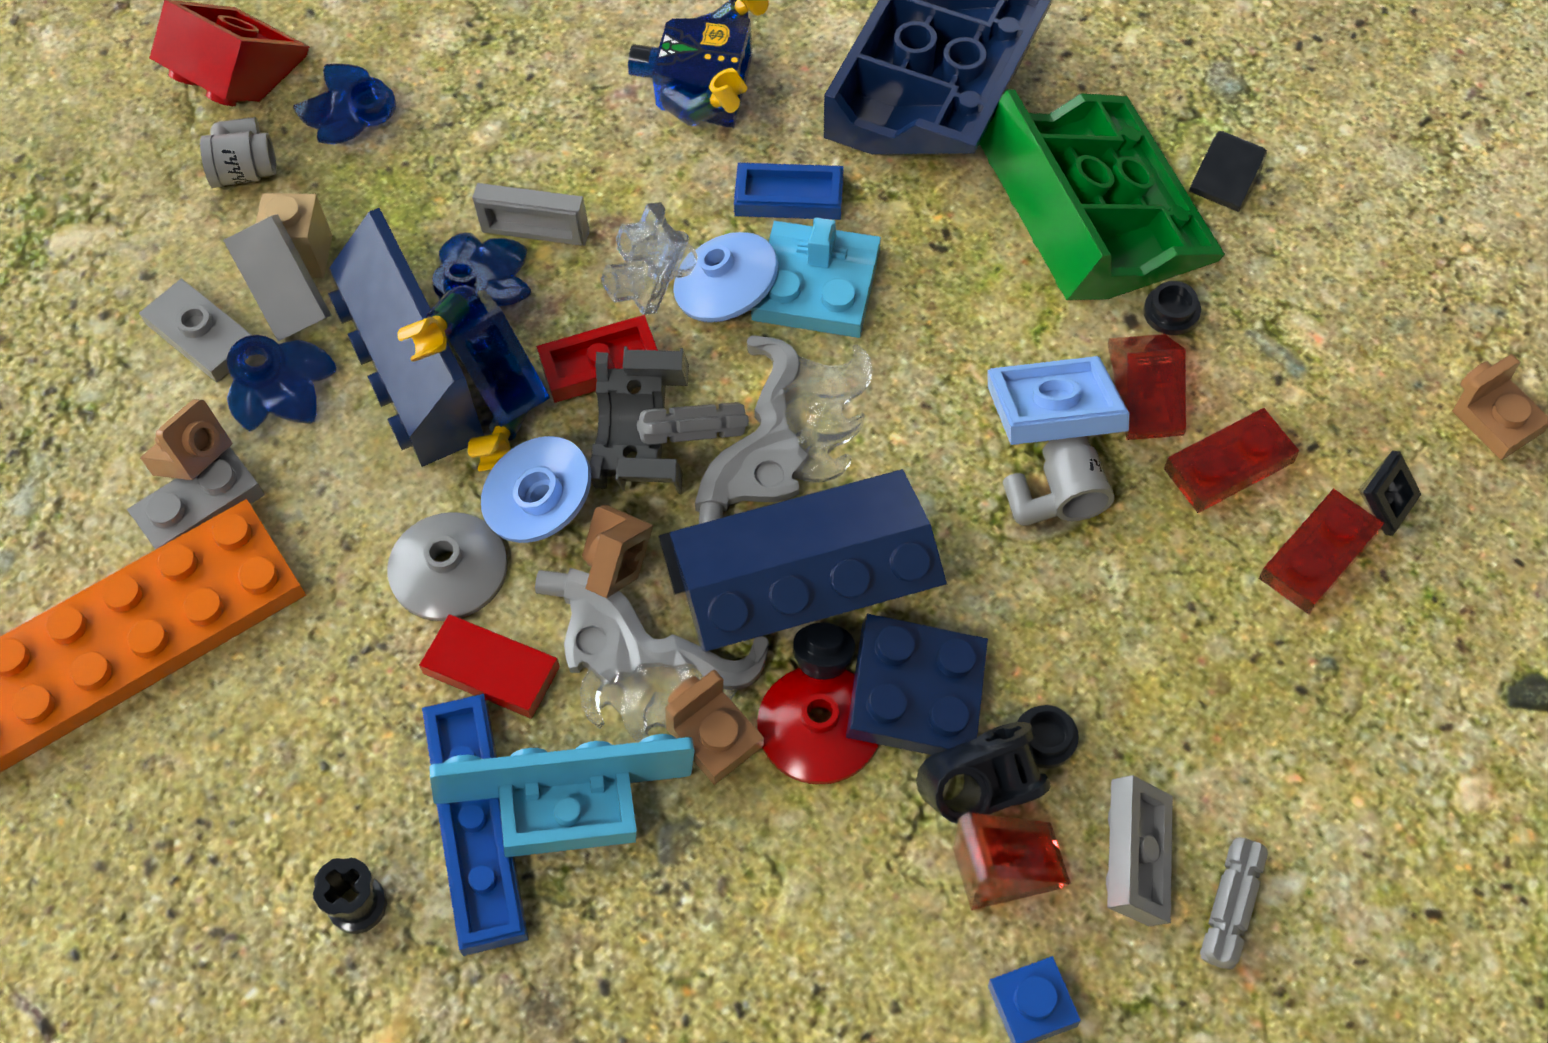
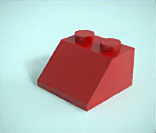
(223, 51)

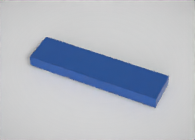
(479, 876)

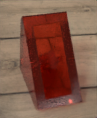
(1151, 383)
(1007, 859)

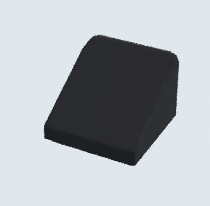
(1229, 170)

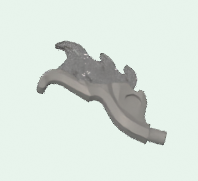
(796, 432)
(628, 664)

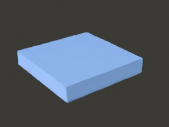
(1057, 400)

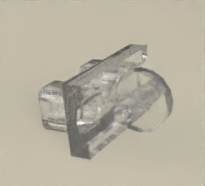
(651, 258)

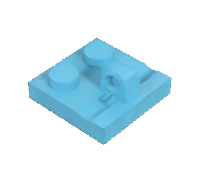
(820, 278)

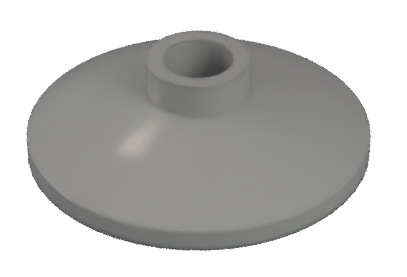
(453, 586)

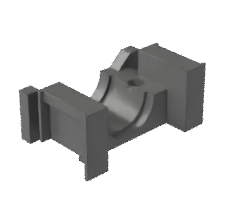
(621, 410)

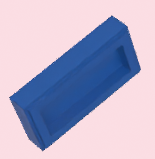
(788, 191)

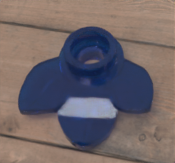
(349, 104)
(482, 266)
(280, 384)

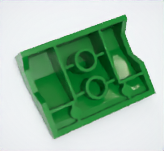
(1096, 195)

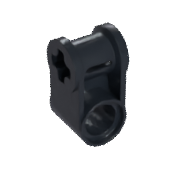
(996, 771)

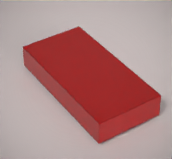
(490, 665)

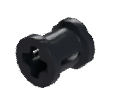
(336, 879)

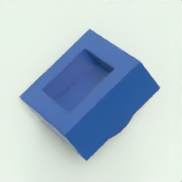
(1034, 1002)

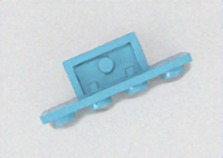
(565, 795)

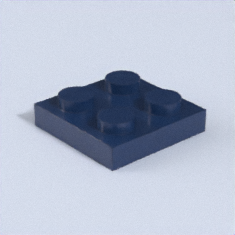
(916, 686)

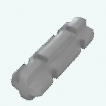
(692, 423)
(1234, 903)

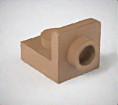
(1498, 408)
(187, 443)
(614, 550)
(718, 728)

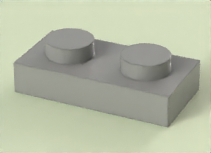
(189, 503)
(1140, 851)

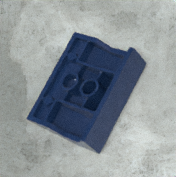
(929, 74)

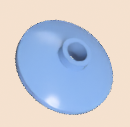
(729, 277)
(536, 489)

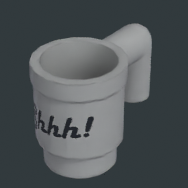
(237, 153)
(1075, 483)

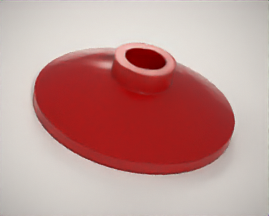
(806, 748)

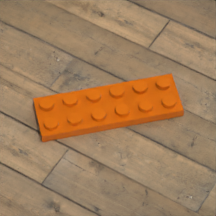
(137, 628)

